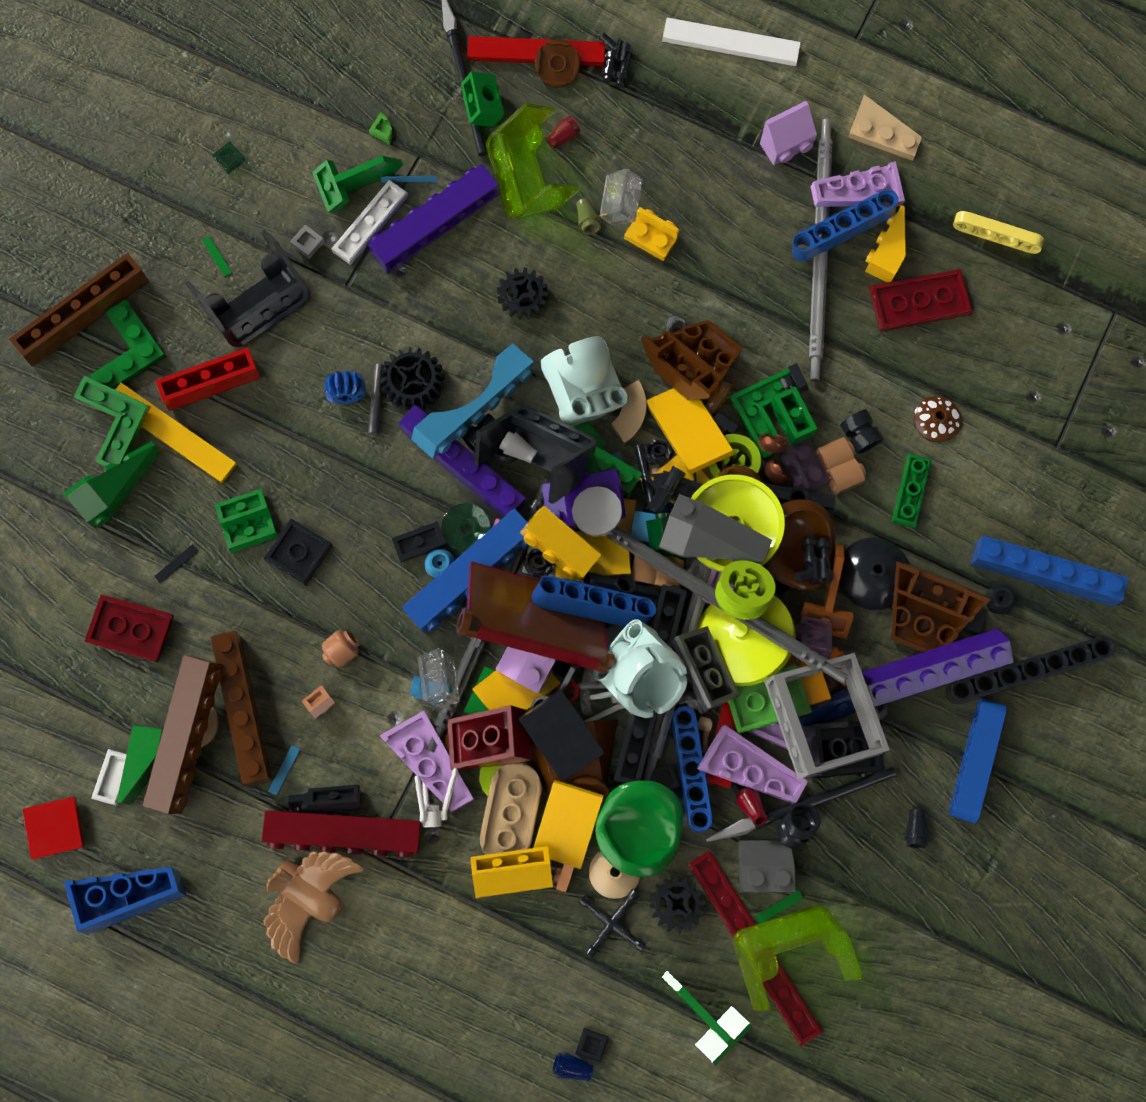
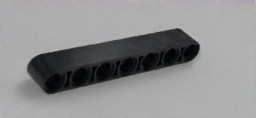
(1041, 668)

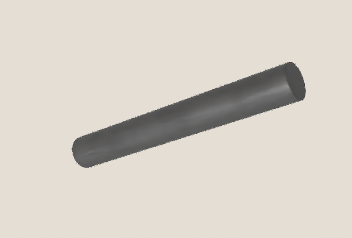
(375, 401)

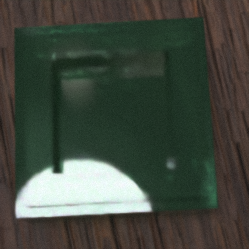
(229, 157)

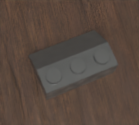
(705, 668)

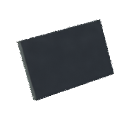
(561, 735)

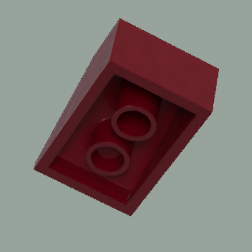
(488, 739)

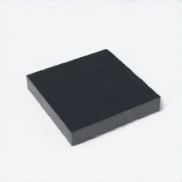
(298, 552)

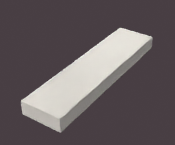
(369, 222)

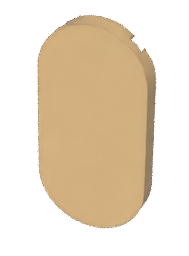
(510, 809)

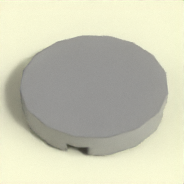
(597, 511)

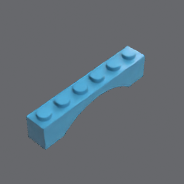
(441, 428)

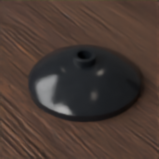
(858, 577)

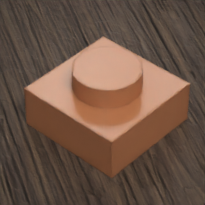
(318, 702)
(563, 877)

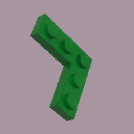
(141, 356)
(750, 407)
(128, 421)

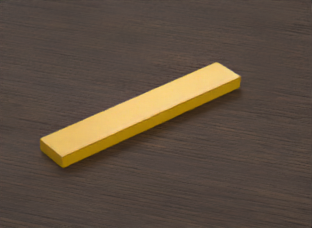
(183, 440)

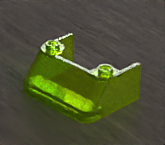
(517, 168)
(759, 944)

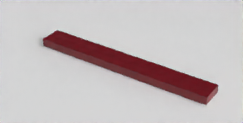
(736, 917)

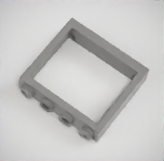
(792, 729)

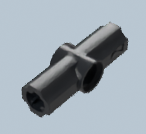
(785, 493)
(622, 583)

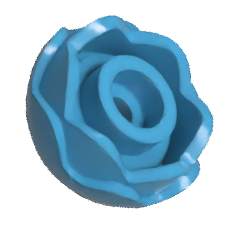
(434, 557)

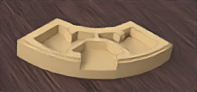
(631, 413)

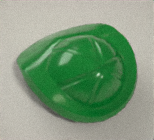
(640, 828)

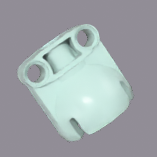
(583, 381)
(644, 671)

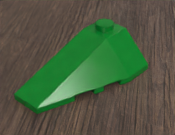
(102, 496)

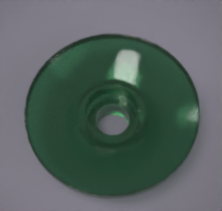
(460, 516)

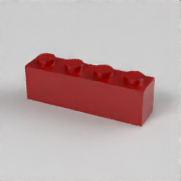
(207, 379)

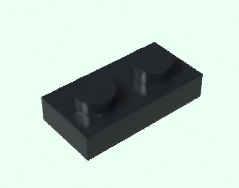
(419, 542)

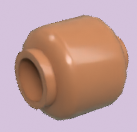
(340, 648)

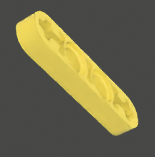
(998, 232)

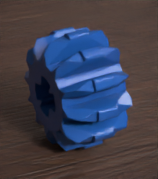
(344, 387)

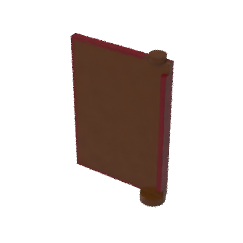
(504, 614)

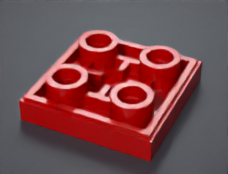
(53, 828)

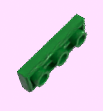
(907, 503)

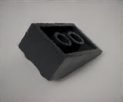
(839, 740)

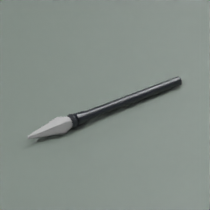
(452, 34)
(744, 826)

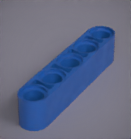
(850, 216)
(591, 601)
(693, 756)
(977, 760)

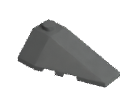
(707, 533)

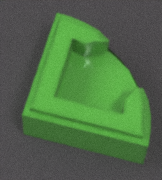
(382, 129)

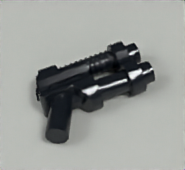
(619, 54)
(817, 569)

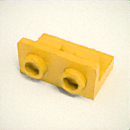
(652, 234)

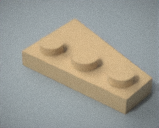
(883, 130)

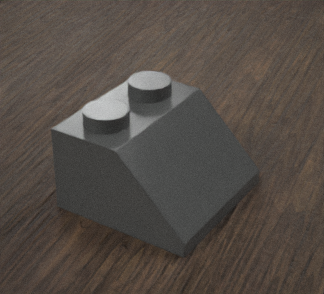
(765, 867)

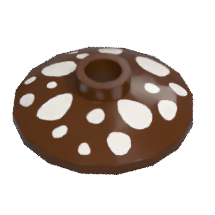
(933, 428)

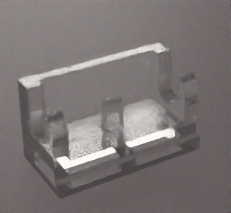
(438, 678)

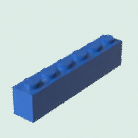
(1049, 571)
(450, 587)

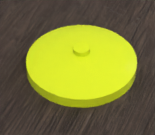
(747, 503)
(745, 652)

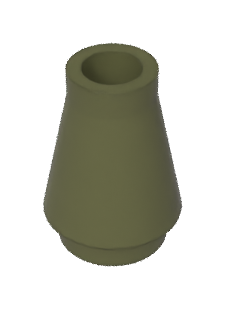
(587, 217)

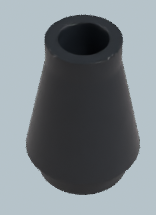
(917, 830)

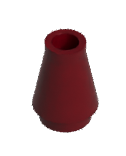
(563, 132)
(751, 804)

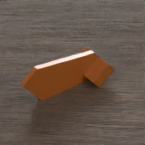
(840, 619)

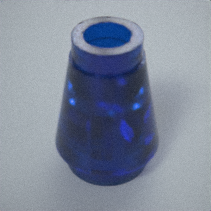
(571, 1067)

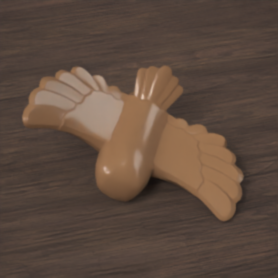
(304, 894)

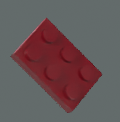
(129, 628)

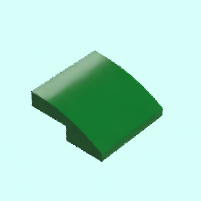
(246, 520)

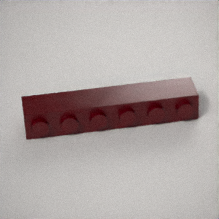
(341, 832)

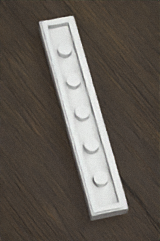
(731, 41)

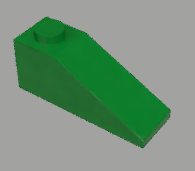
(138, 762)

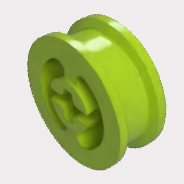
(744, 444)
(747, 579)

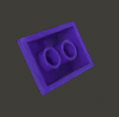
(563, 507)

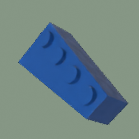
(115, 898)

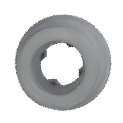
(517, 447)

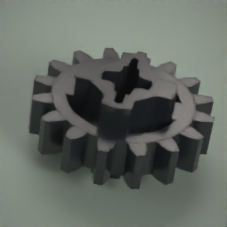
(527, 302)
(684, 895)

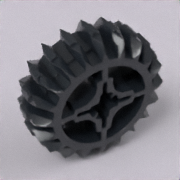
(397, 368)

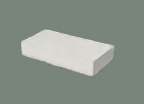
(110, 778)

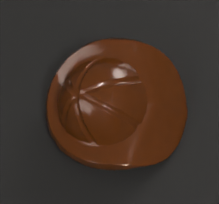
(801, 520)

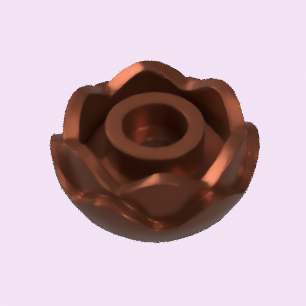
(772, 444)
(775, 473)

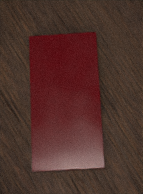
(920, 300)

